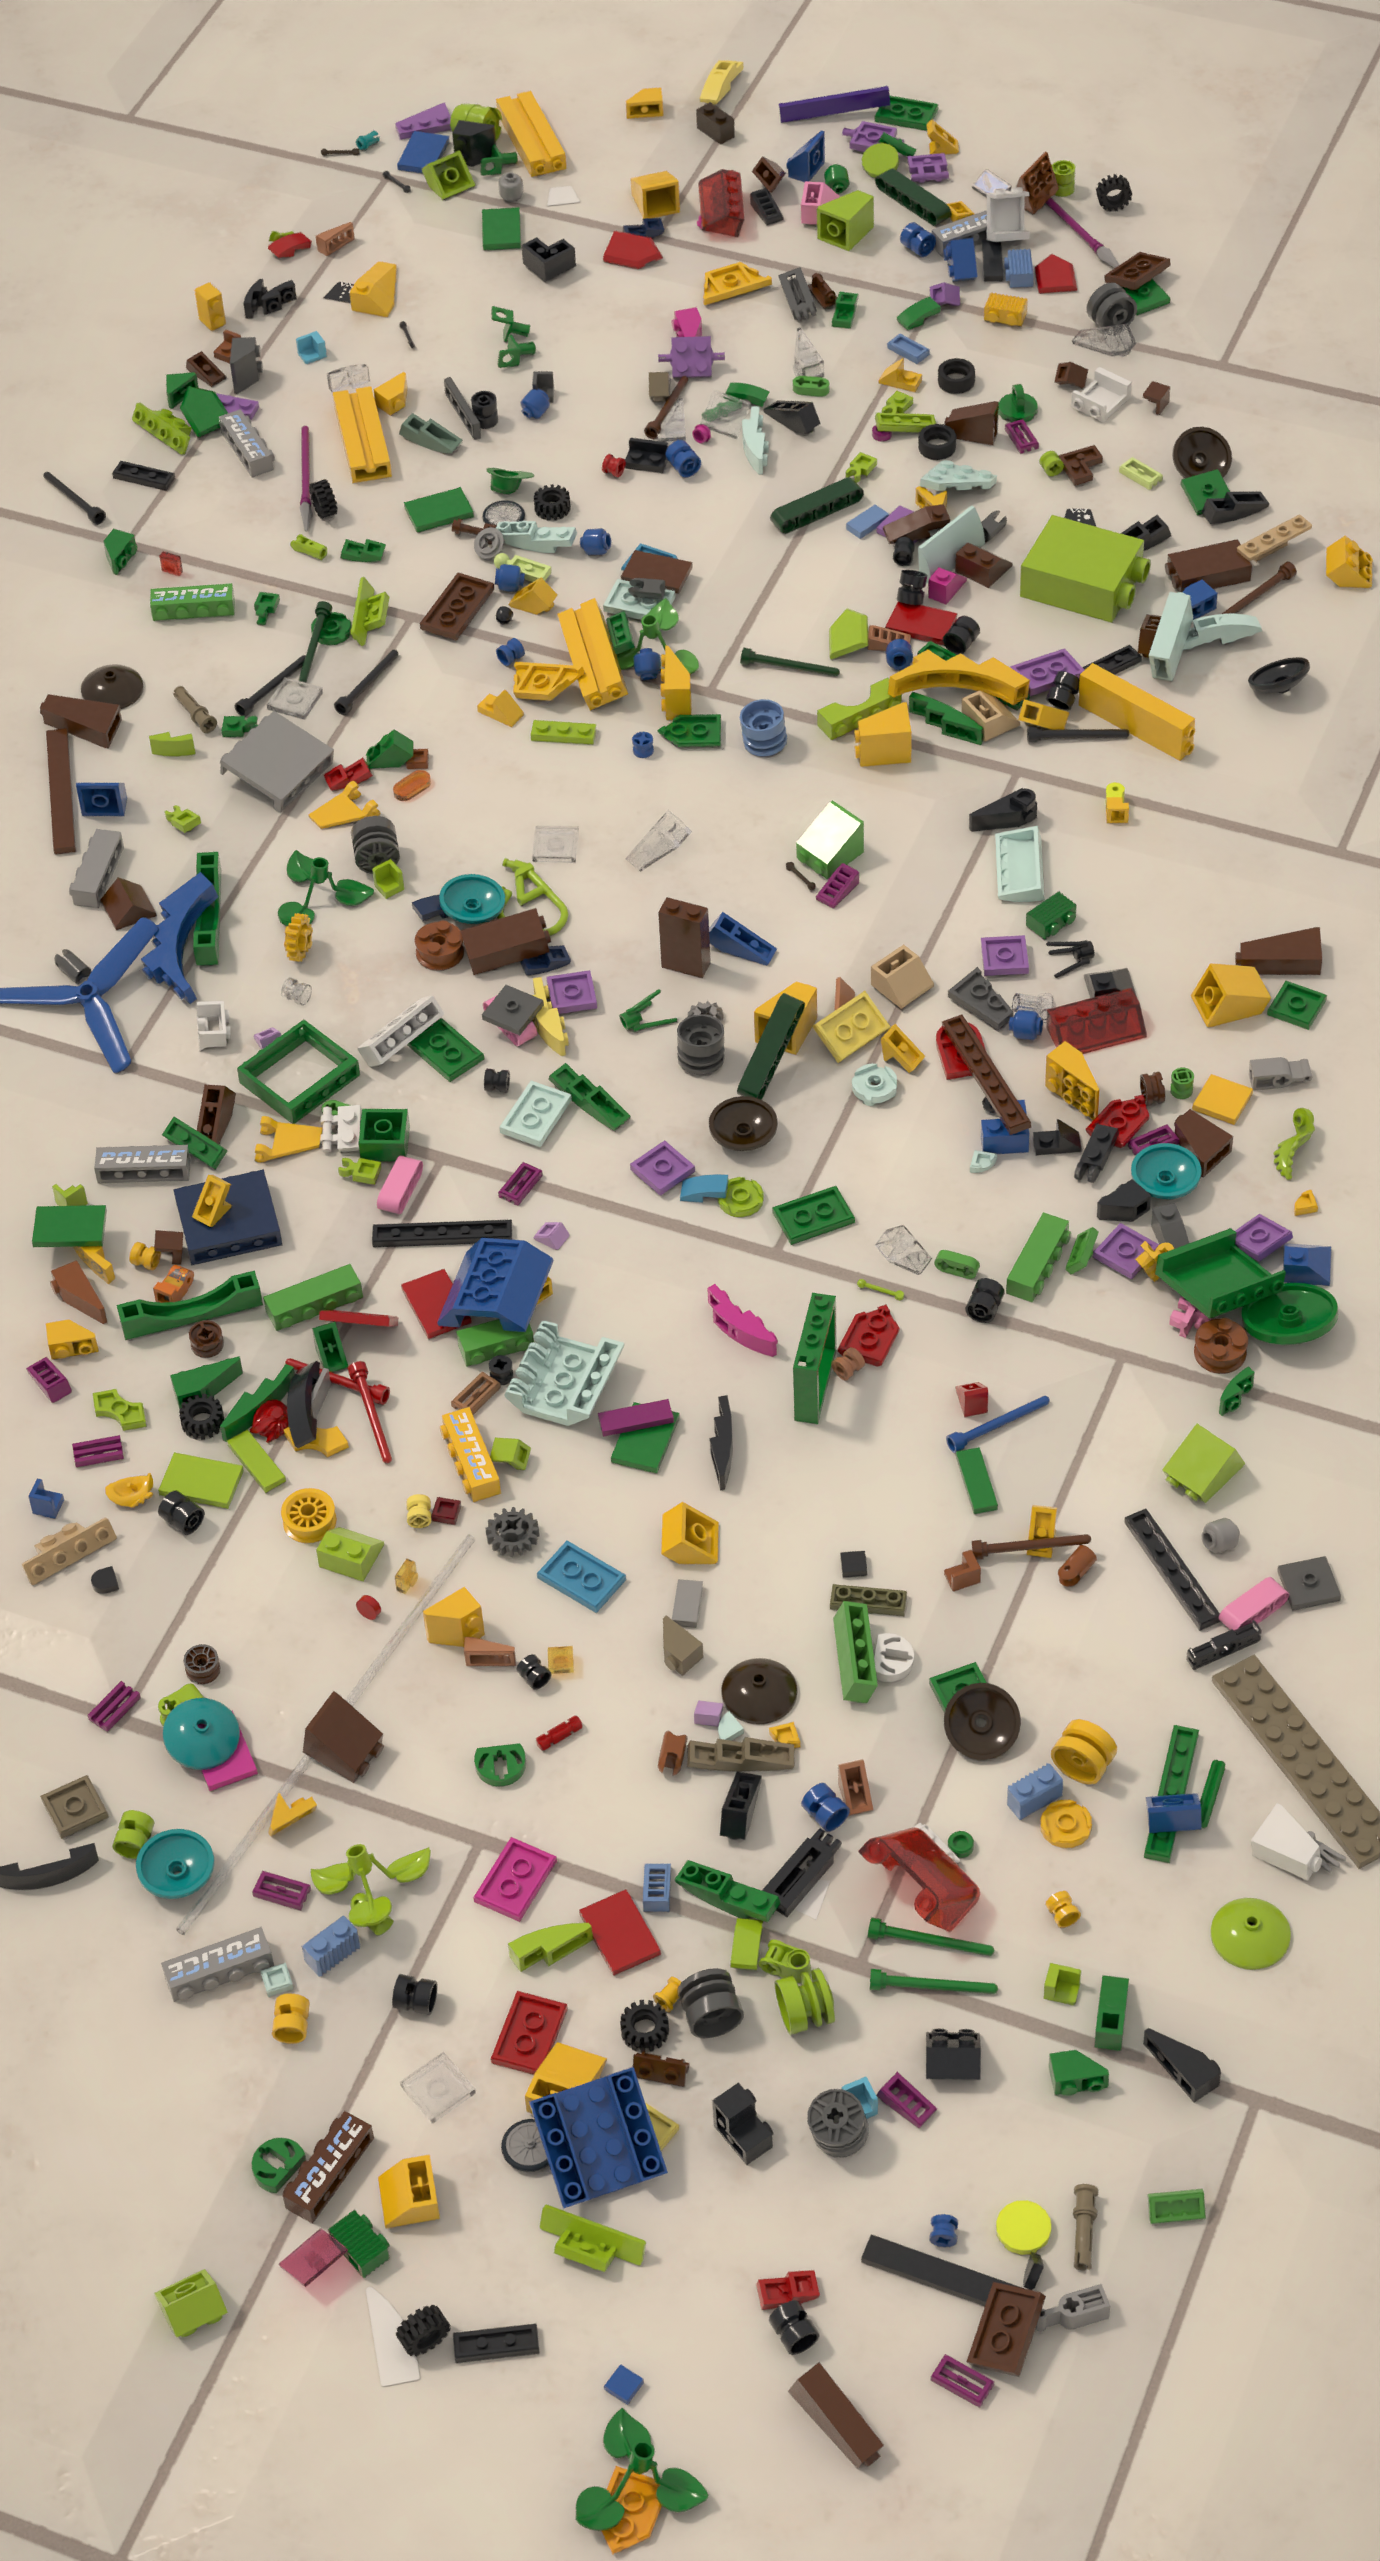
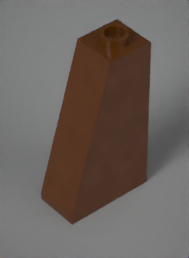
(83, 718)
(1284, 954)
(836, 2416)

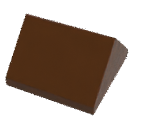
(126, 903)

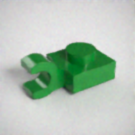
(265, 604)
(236, 725)

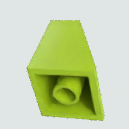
(846, 219)
(1202, 1464)

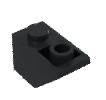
(1124, 1203)

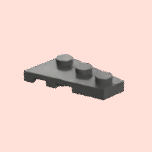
(979, 998)

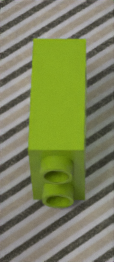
(1083, 569)

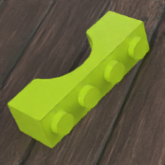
(839, 719)

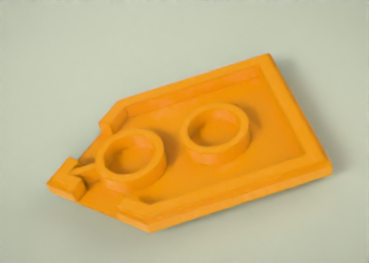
(640, 2510)

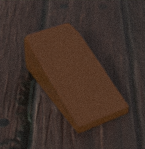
(205, 369)

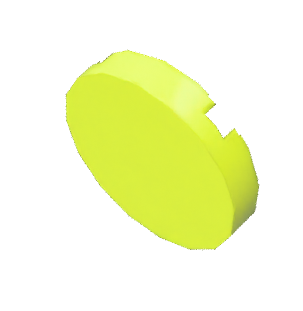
(1023, 2227)

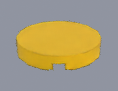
(1066, 1824)

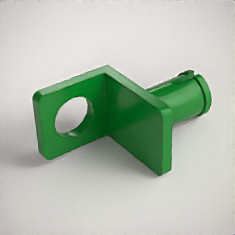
(498, 160)
(510, 326)
(515, 350)

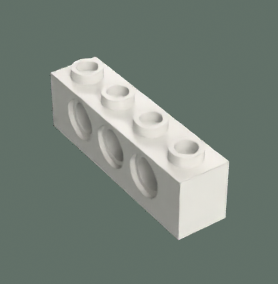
(400, 1031)

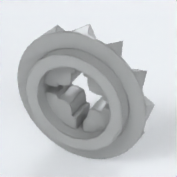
(481, 545)
(713, 1010)

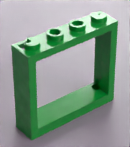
(316, 1094)
(818, 1350)

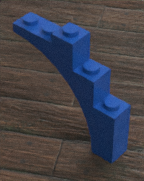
(179, 915)

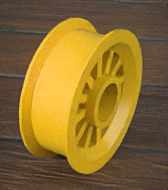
(296, 1513)

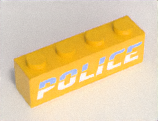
(471, 1454)

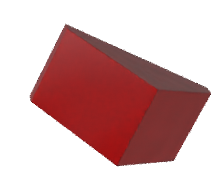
(973, 1398)

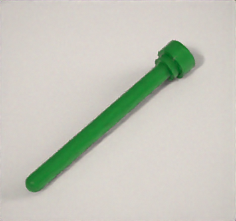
(879, 1929)
(881, 1980)

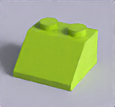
(448, 175)
(348, 1552)
(191, 2303)

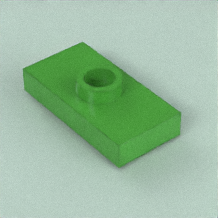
(1082, 1250)
(1176, 2206)

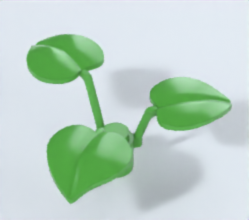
(659, 618)

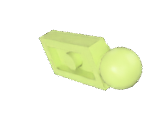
(532, 569)

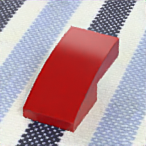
(286, 245)
(340, 776)
(795, 2286)

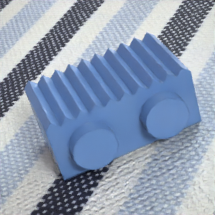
(1019, 268)
(1034, 1791)
(331, 1946)

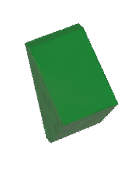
(177, 387)
(329, 1347)

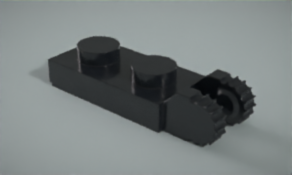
(1096, 1152)

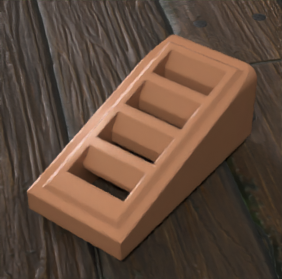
(328, 241)
(880, 637)
(488, 1653)

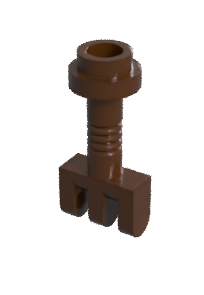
(459, 527)

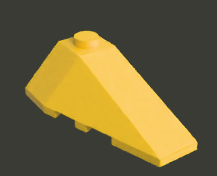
(375, 290)

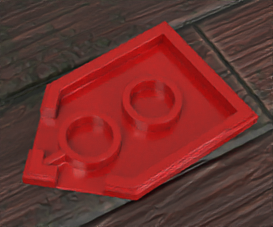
(631, 250)
(1055, 275)
(1124, 1115)
(871, 1335)

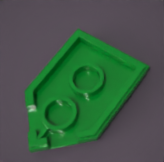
(202, 410)
(694, 730)

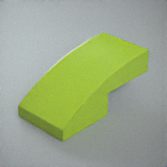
(165, 745)
(746, 1944)

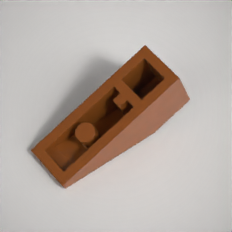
(77, 1291)

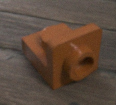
(223, 351)

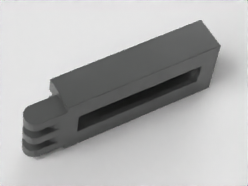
(797, 294)

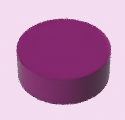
(881, 435)

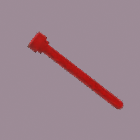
(358, 1372)
(378, 1392)

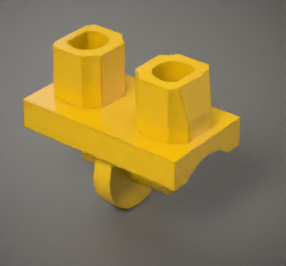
(1148, 1258)

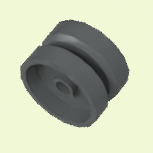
(1111, 306)

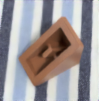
(854, 1786)

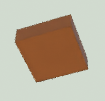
(419, 759)

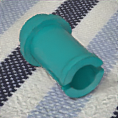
(364, 142)

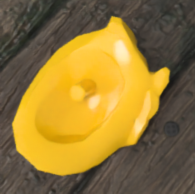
(130, 1490)

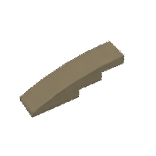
(740, 1756)

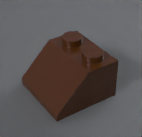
(980, 565)

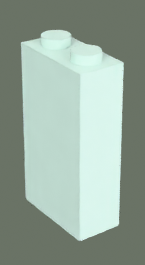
(1171, 636)

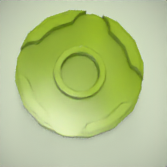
(879, 159)
(742, 1197)

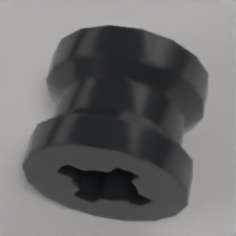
(503, 1376)

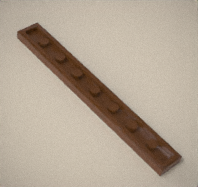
(60, 791)
(986, 1074)

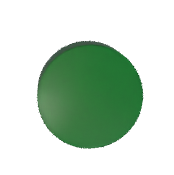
(961, 1844)

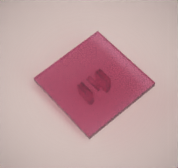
(313, 2257)

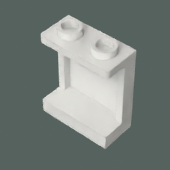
(1006, 215)
(1103, 395)

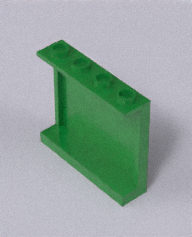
(1217, 1274)

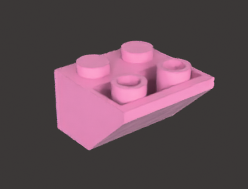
(813, 196)

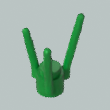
(632, 1016)

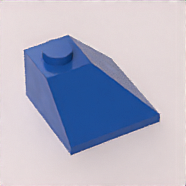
(807, 159)
(102, 799)
(1307, 1264)

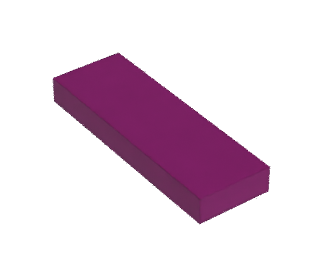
(635, 1417)

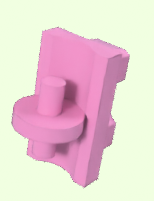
(1185, 1321)

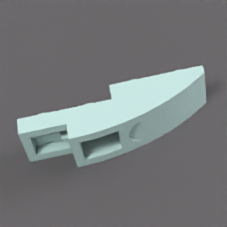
(754, 440)
(529, 537)
(1223, 626)

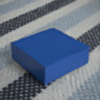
(623, 2384)

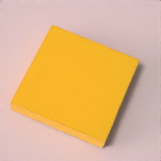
(1222, 1099)

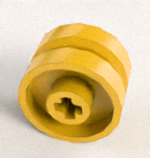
(1084, 1751)

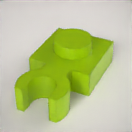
(898, 403)
(861, 465)
(183, 820)
(363, 1171)

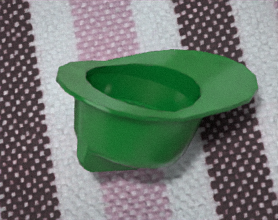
(506, 481)

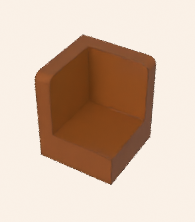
(964, 1574)

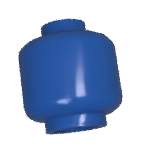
(535, 403)
(595, 541)
(509, 578)
(899, 654)
(647, 664)
(1026, 1025)

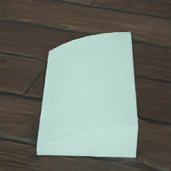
(942, 547)
(1020, 865)

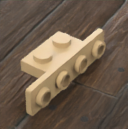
(1274, 539)
(67, 1547)

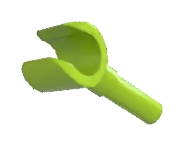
(277, 235)

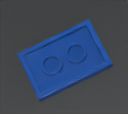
(422, 150)

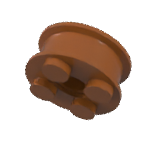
(439, 945)
(1220, 1346)

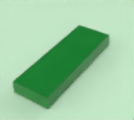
(620, 632)
(198, 1144)
(976, 1480)

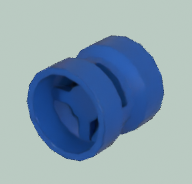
(509, 652)

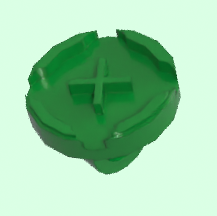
(1018, 405)

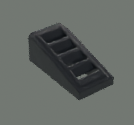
(765, 205)

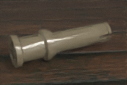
(198, 713)
(1085, 2215)

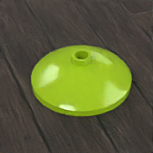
(1246, 1944)

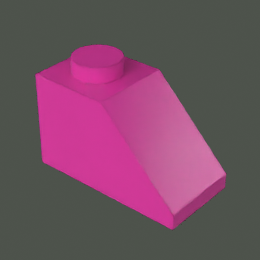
(944, 585)

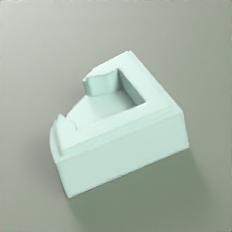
(982, 1161)
(729, 1727)

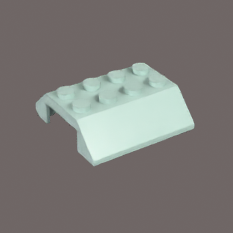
(562, 1376)

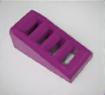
(843, 874)
(50, 1381)
(885, 2094)

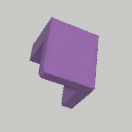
(945, 294)

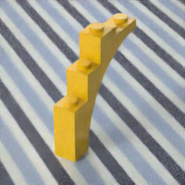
(960, 672)

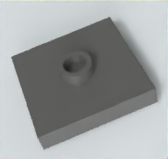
(512, 1010)
(1309, 1583)

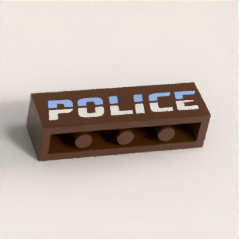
(328, 2166)

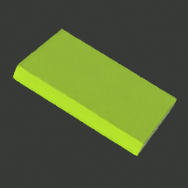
(202, 1479)

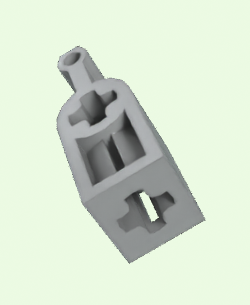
(1277, 1072)
(1086, 2305)

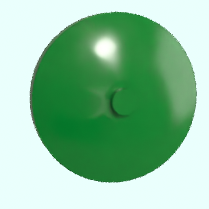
(1291, 1316)

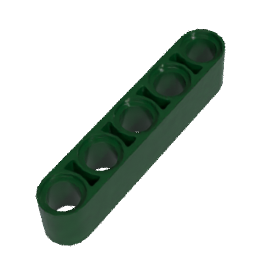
(913, 197)
(816, 505)
(771, 1047)

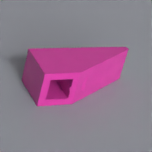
(687, 323)

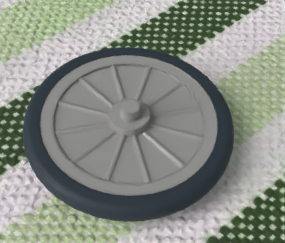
(524, 2147)

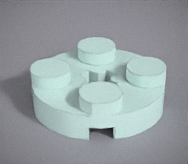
(878, 1093)

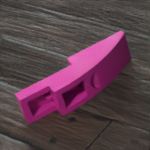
(740, 1326)

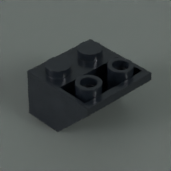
(953, 2054)

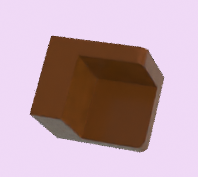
(1071, 374)
(1158, 394)
(170, 1242)

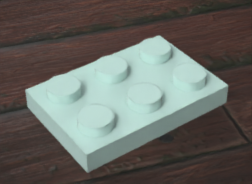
(621, 600)
(535, 1113)

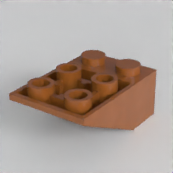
(1039, 182)

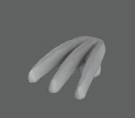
(1326, 1852)

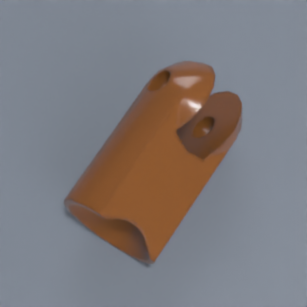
(1076, 1566)
(672, 1752)

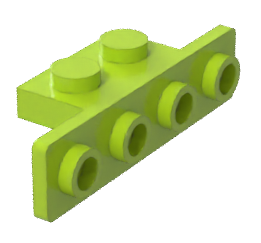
(163, 426)
(369, 611)
(590, 2241)

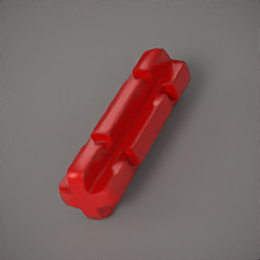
(559, 1732)

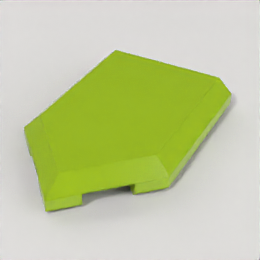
(848, 633)

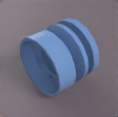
(763, 727)

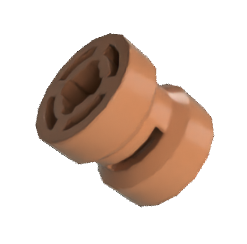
(848, 1363)

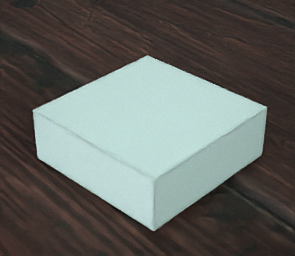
(276, 1979)

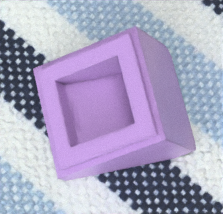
(266, 1037)
(552, 1234)
(708, 1713)

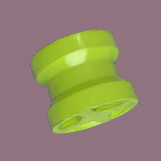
(1051, 463)

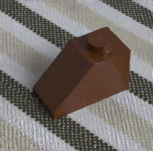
(768, 173)

